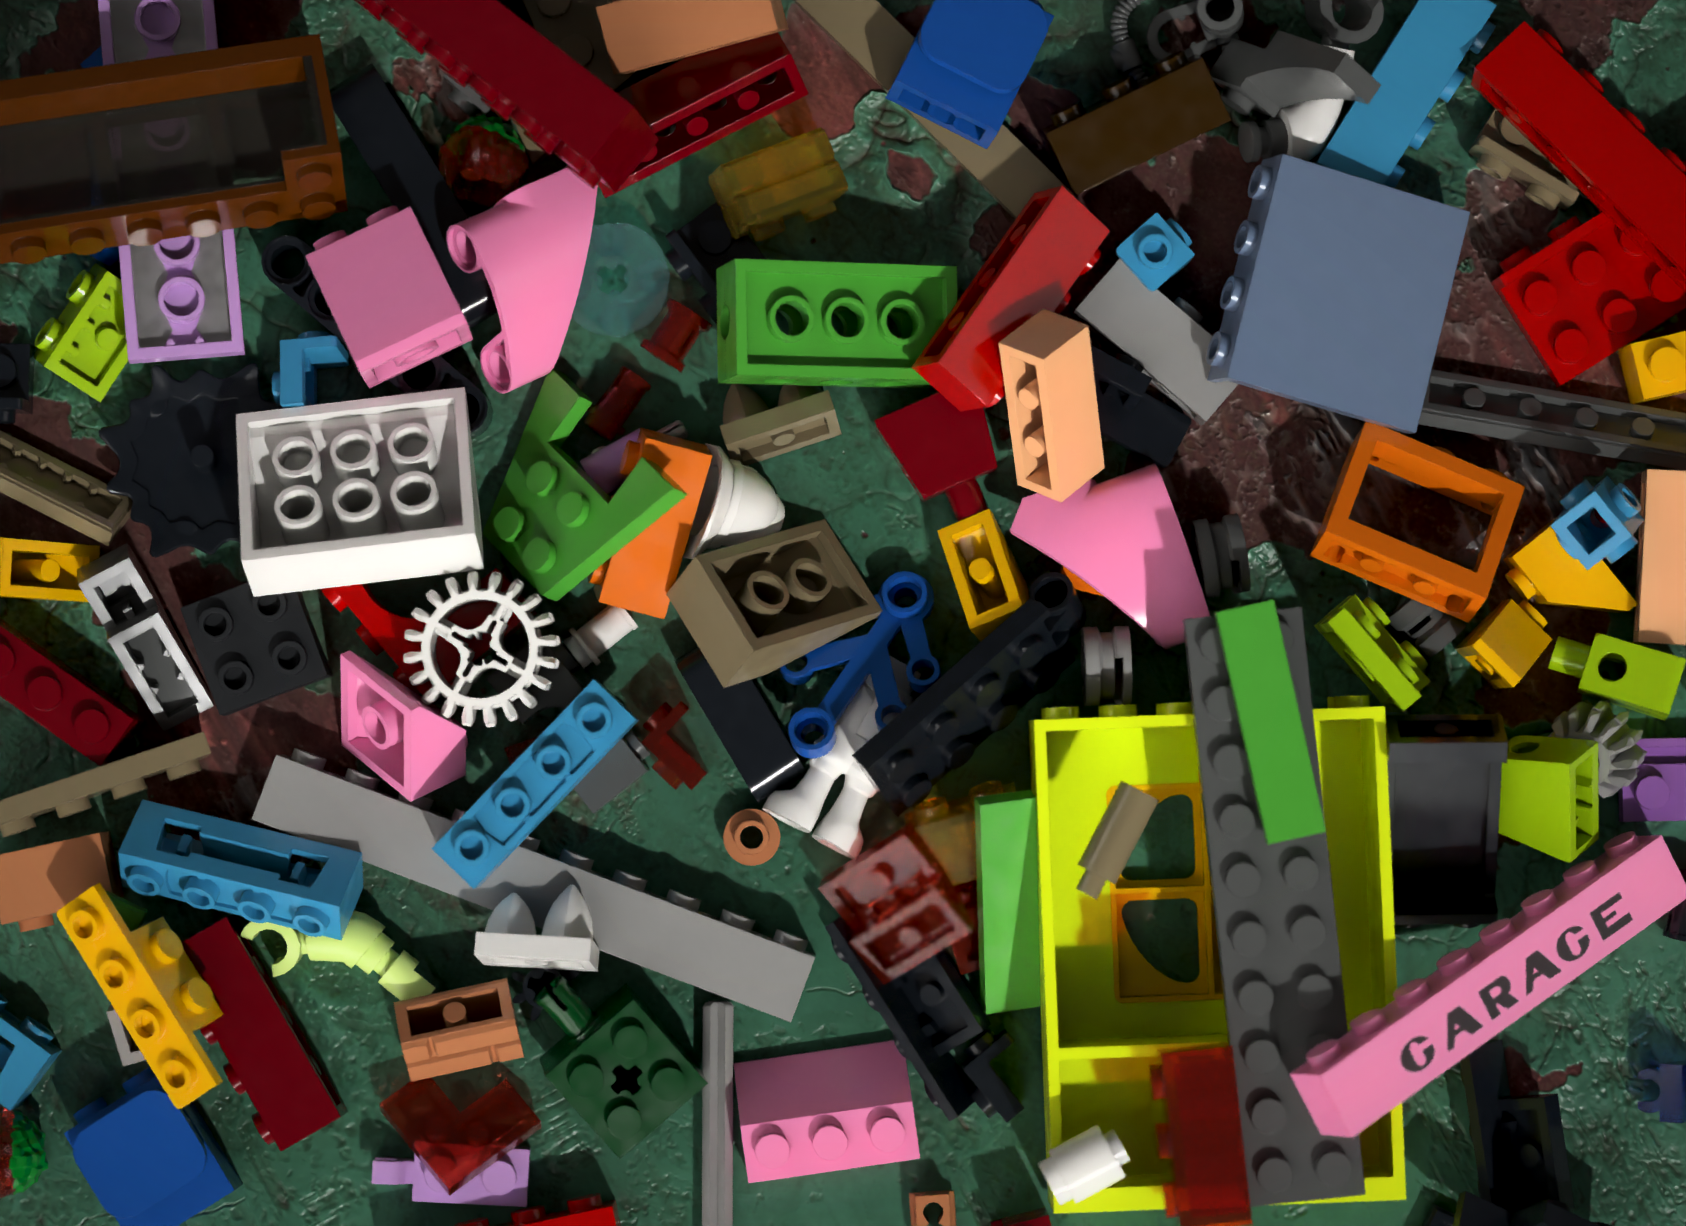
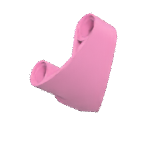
(1123, 545)

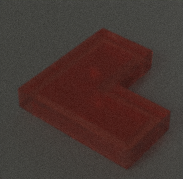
(457, 1143)

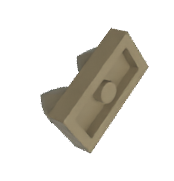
(759, 433)

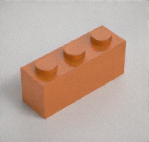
(649, 564)

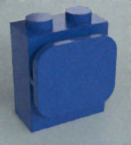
(970, 63)
(150, 1157)

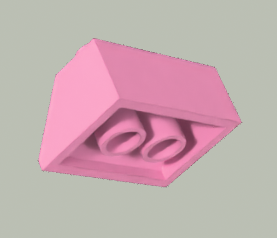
(825, 1111)

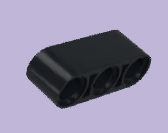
(743, 727)

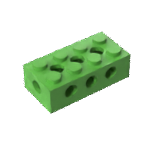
(807, 294)

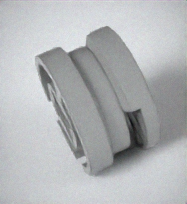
(1099, 665)

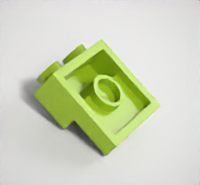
(1383, 665)

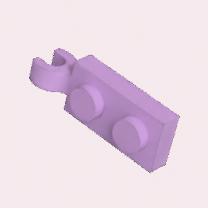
(498, 1185)

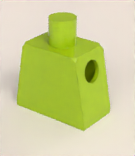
(1648, 677)
(1551, 794)

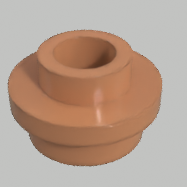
(756, 818)

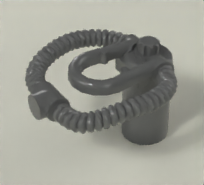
(1218, 20)

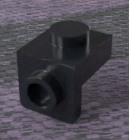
(990, 1089)

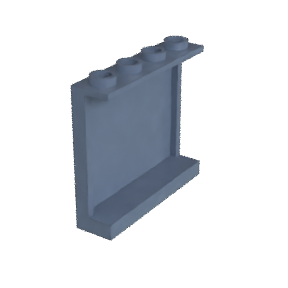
(1337, 292)

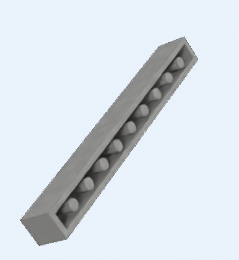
(626, 919)

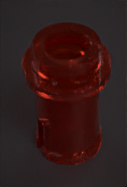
(617, 404)

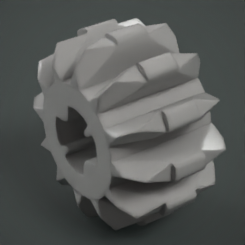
(1617, 744)

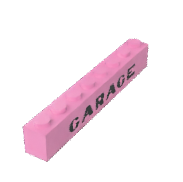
(1489, 984)

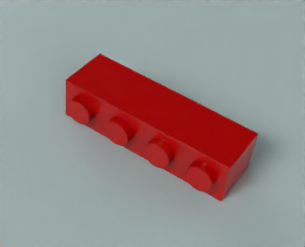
(1025, 273)

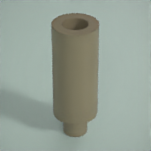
(1115, 838)

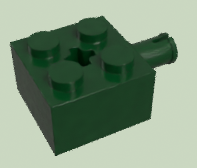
(600, 1040)

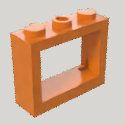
(1399, 564)

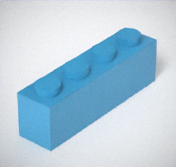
(1412, 75)

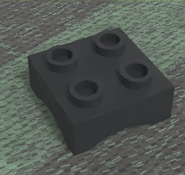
(254, 646)

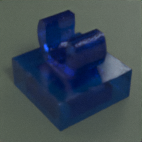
(1672, 1097)

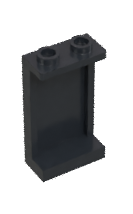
(1445, 816)

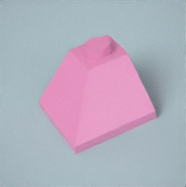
(397, 731)

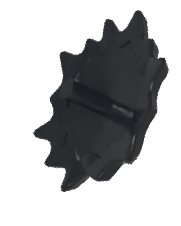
(183, 457)

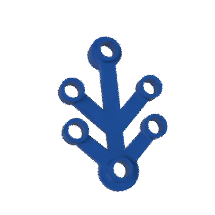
(867, 656)

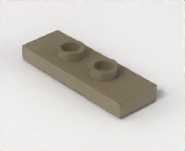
(61, 491)

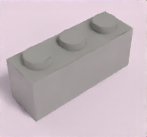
(1158, 336)

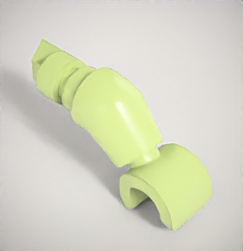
(361, 945)

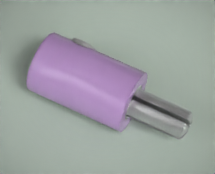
(605, 461)

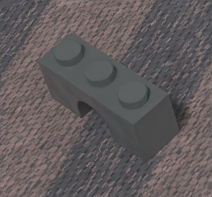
(618, 768)

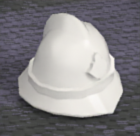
(733, 506)

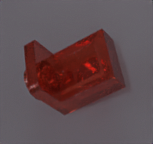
(673, 762)

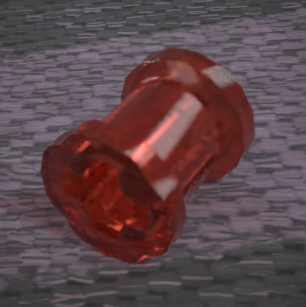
(675, 335)

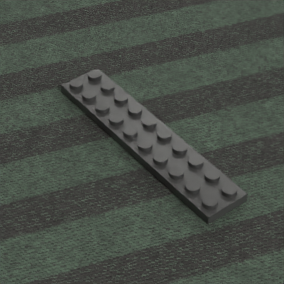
(1271, 938)

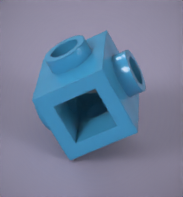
(1586, 536)

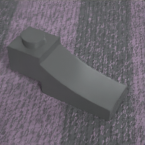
(1288, 74)
(144, 637)

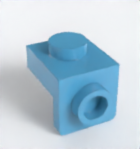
(1156, 251)
(299, 360)

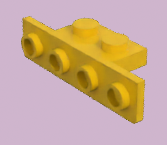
(150, 990)

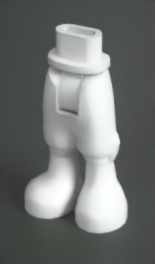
(803, 804)

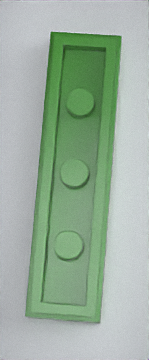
(1270, 722)
(1007, 901)

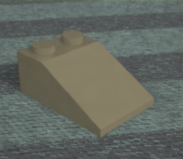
(771, 600)

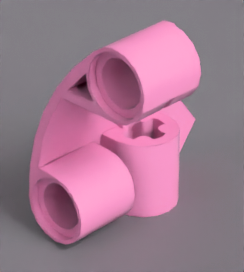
(534, 262)

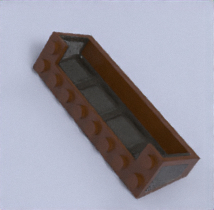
(167, 149)

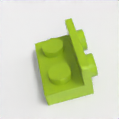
(89, 336)

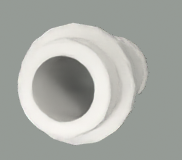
(599, 634)

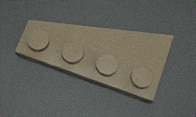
(120, 777)

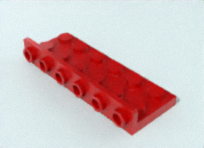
(1585, 295)

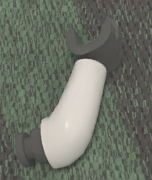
(1308, 126)

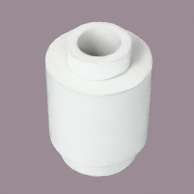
(1084, 1165)

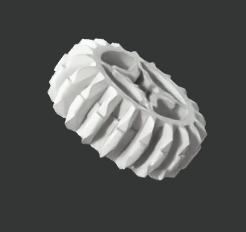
(439, 625)

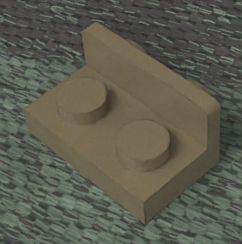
(1508, 153)

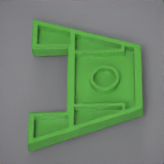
(553, 514)

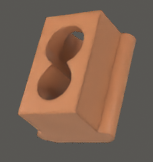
(944, 1198)

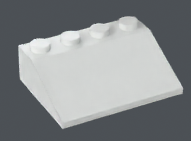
(357, 492)

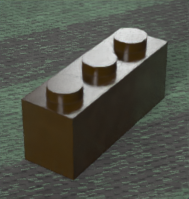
(1135, 121)

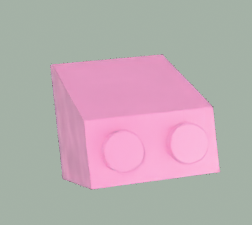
(388, 295)

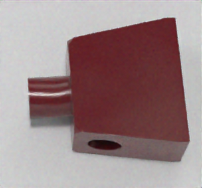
(941, 451)

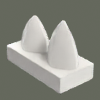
(564, 940)

